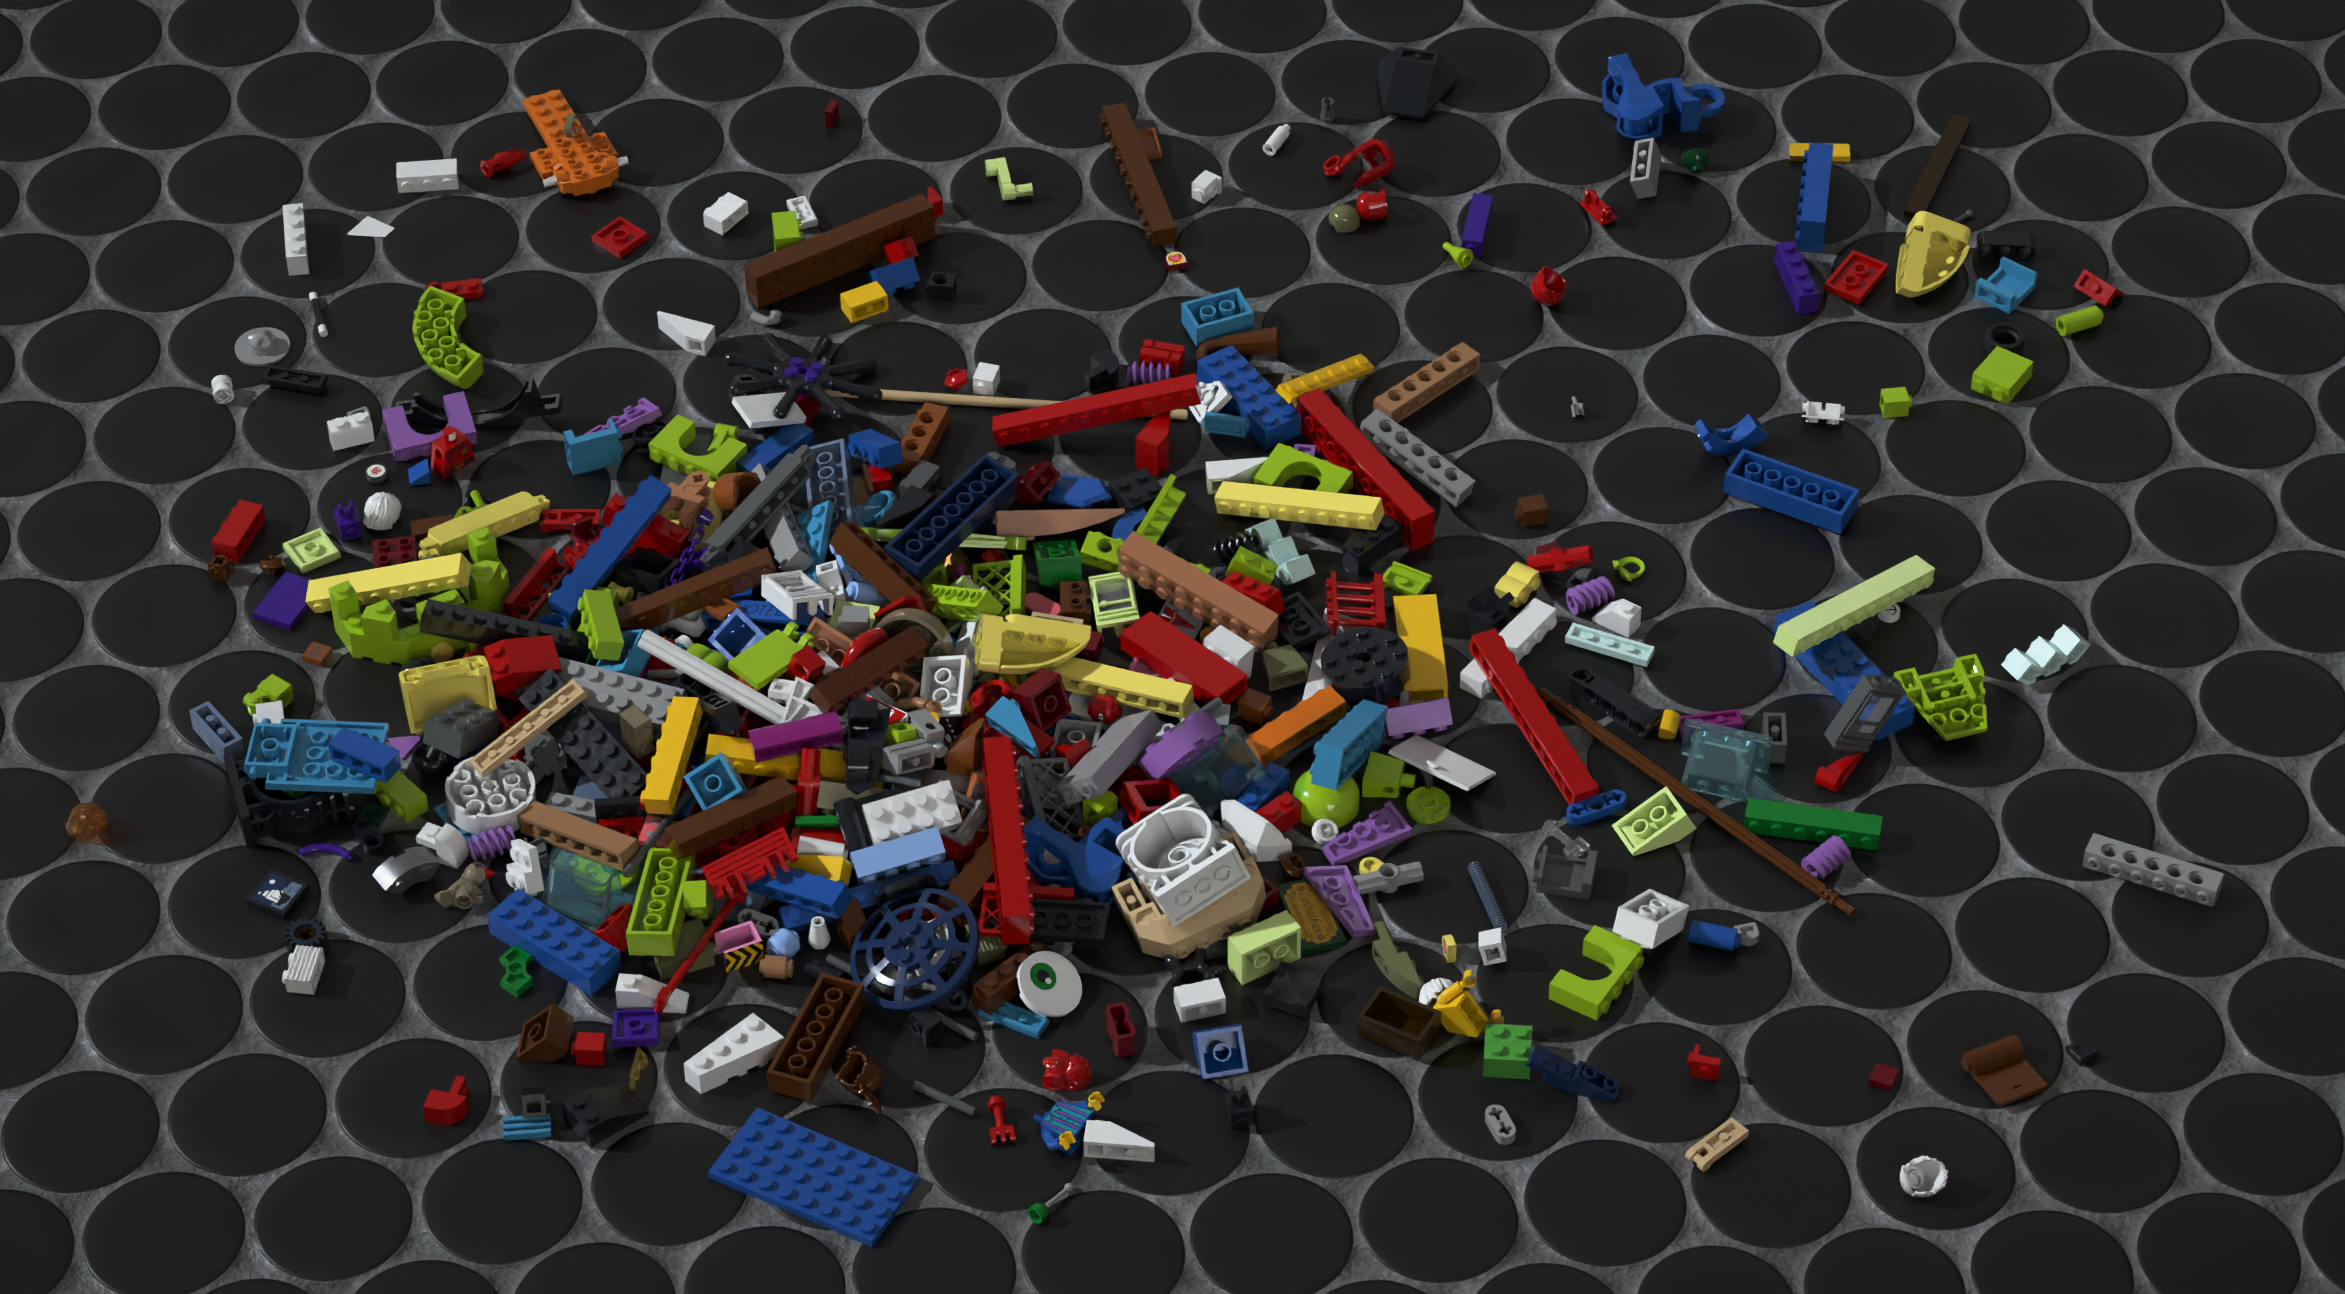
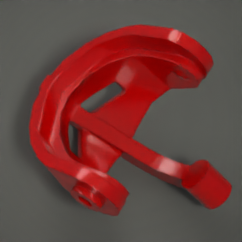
(979, 694)

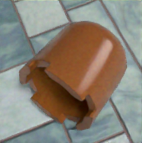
(733, 489)

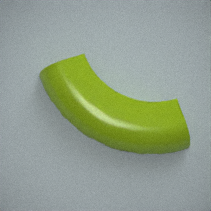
(437, 340)

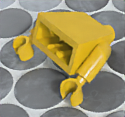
(1461, 1012)

